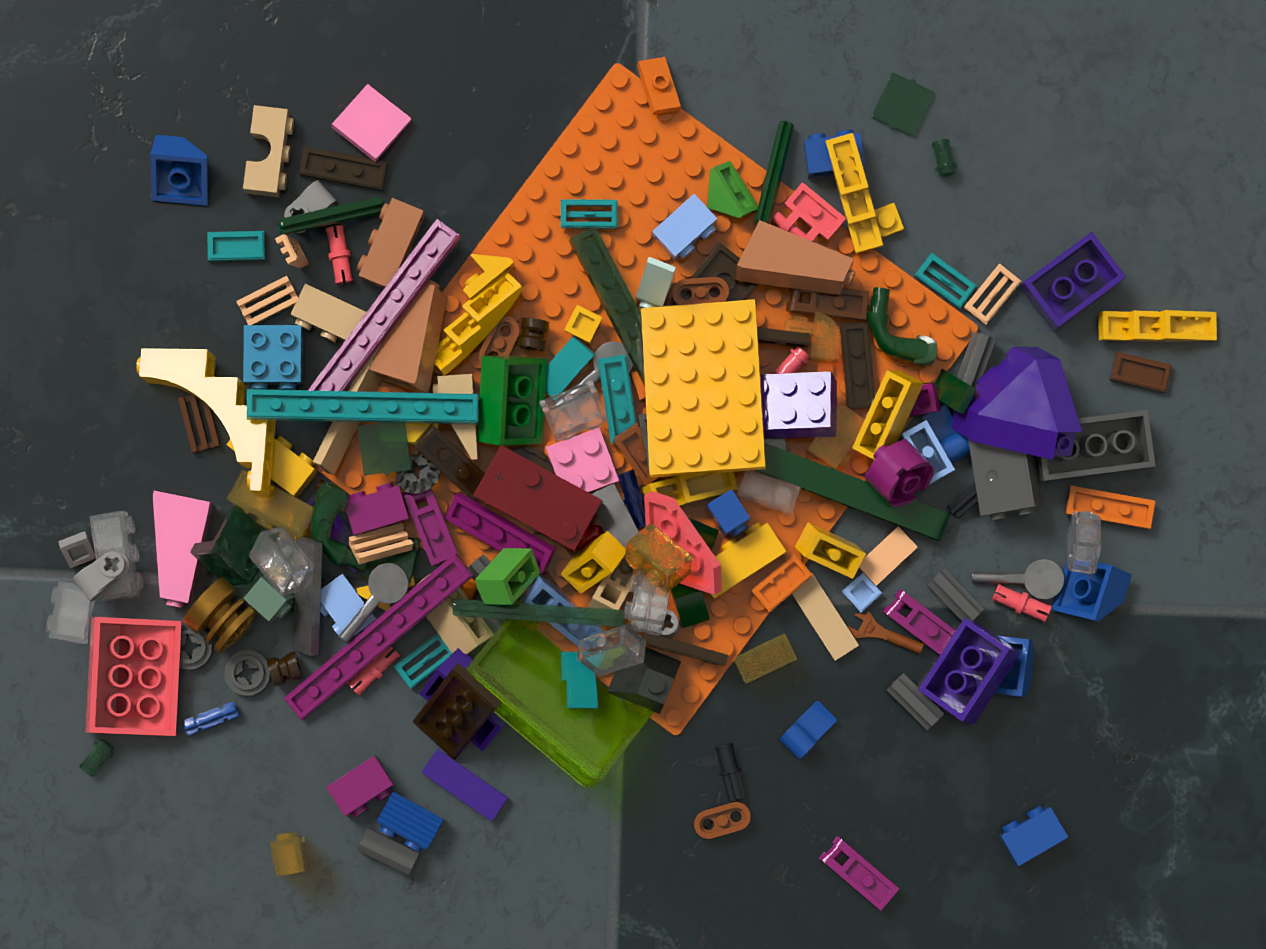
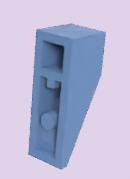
(545, 593)

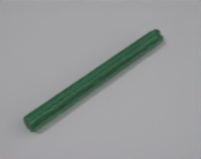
(539, 613)

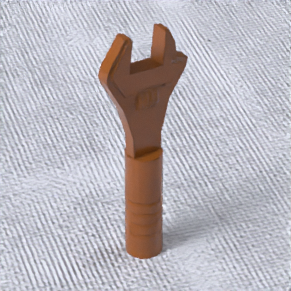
(871, 628)

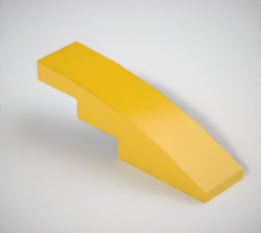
(854, 193)
(479, 319)
(1157, 326)

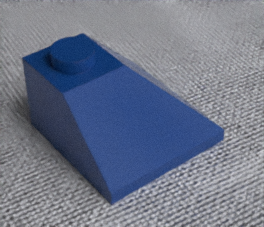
(178, 171)
(1092, 594)

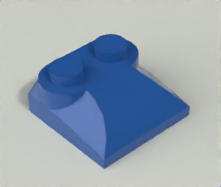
(1019, 677)

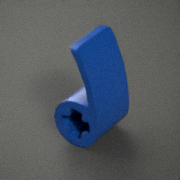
(952, 442)
(808, 729)

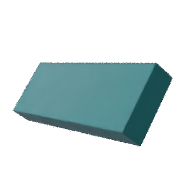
(617, 394)

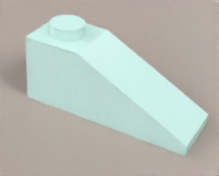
(655, 284)

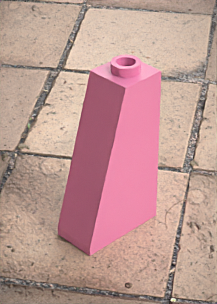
(178, 526)

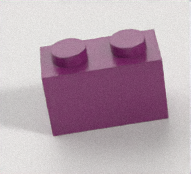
(377, 509)
(361, 786)

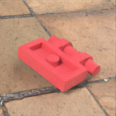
(811, 210)

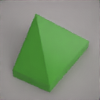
(728, 192)

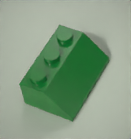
(511, 400)

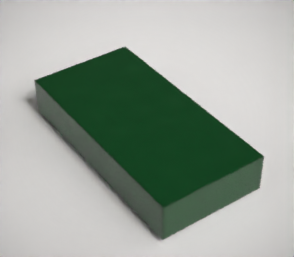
(954, 391)

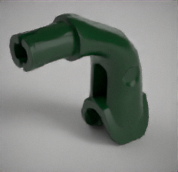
(918, 351)
(328, 503)

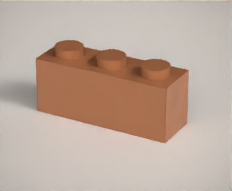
(390, 242)

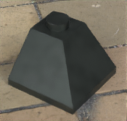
(646, 682)

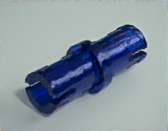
(633, 497)

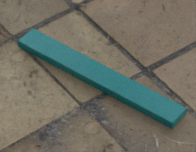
(362, 406)

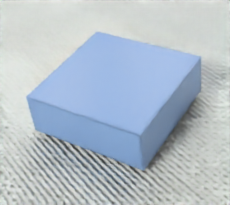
(861, 592)

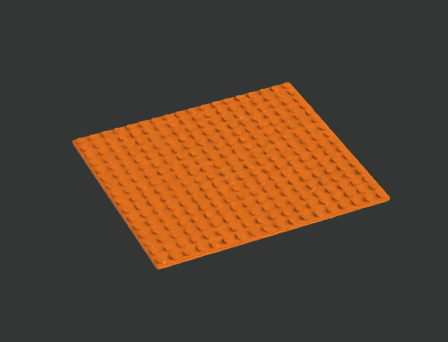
(652, 168)

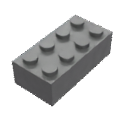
(1104, 446)

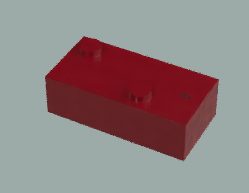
(538, 498)

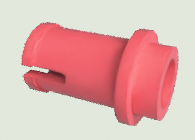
(793, 361)

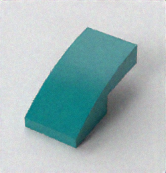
(567, 365)
(579, 682)

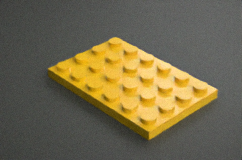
(703, 388)

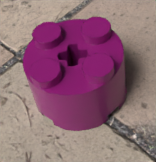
(899, 472)

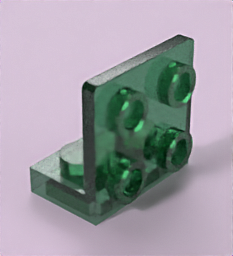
(231, 548)

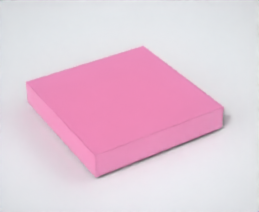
(371, 123)

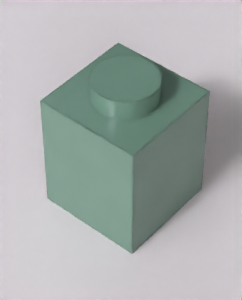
(268, 601)

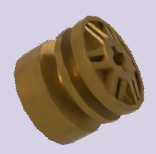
(222, 616)

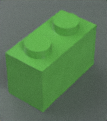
(507, 576)

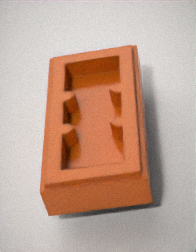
(658, 85)
(781, 583)

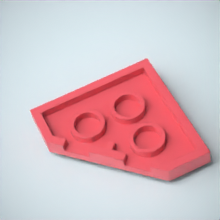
(673, 522)

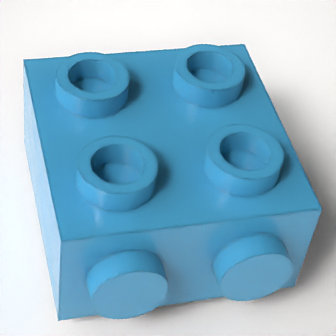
(273, 356)

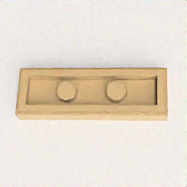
(824, 618)

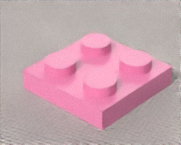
(584, 461)

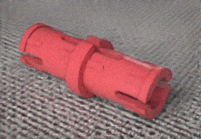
(339, 255)
(1021, 603)
(373, 671)

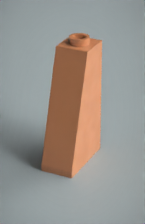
(793, 262)
(412, 344)

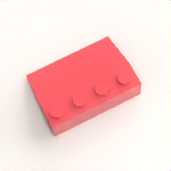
(133, 676)

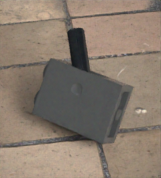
(1003, 483)

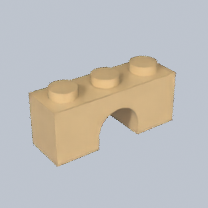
(267, 176)

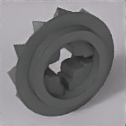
(428, 476)
(200, 654)
(235, 666)

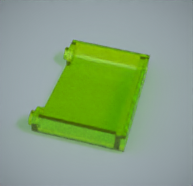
(525, 675)

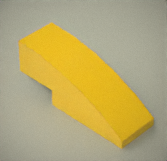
(694, 488)

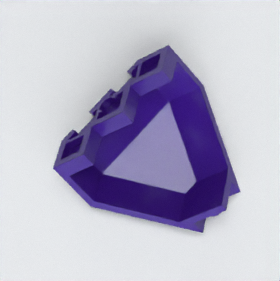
(1022, 406)

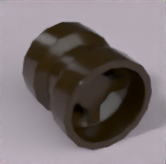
(531, 340)
(285, 668)

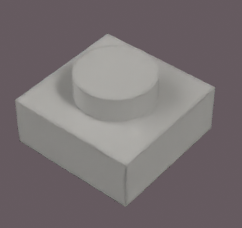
(77, 549)

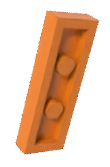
(1111, 506)

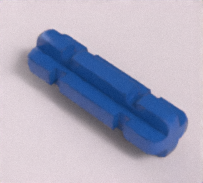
(211, 718)

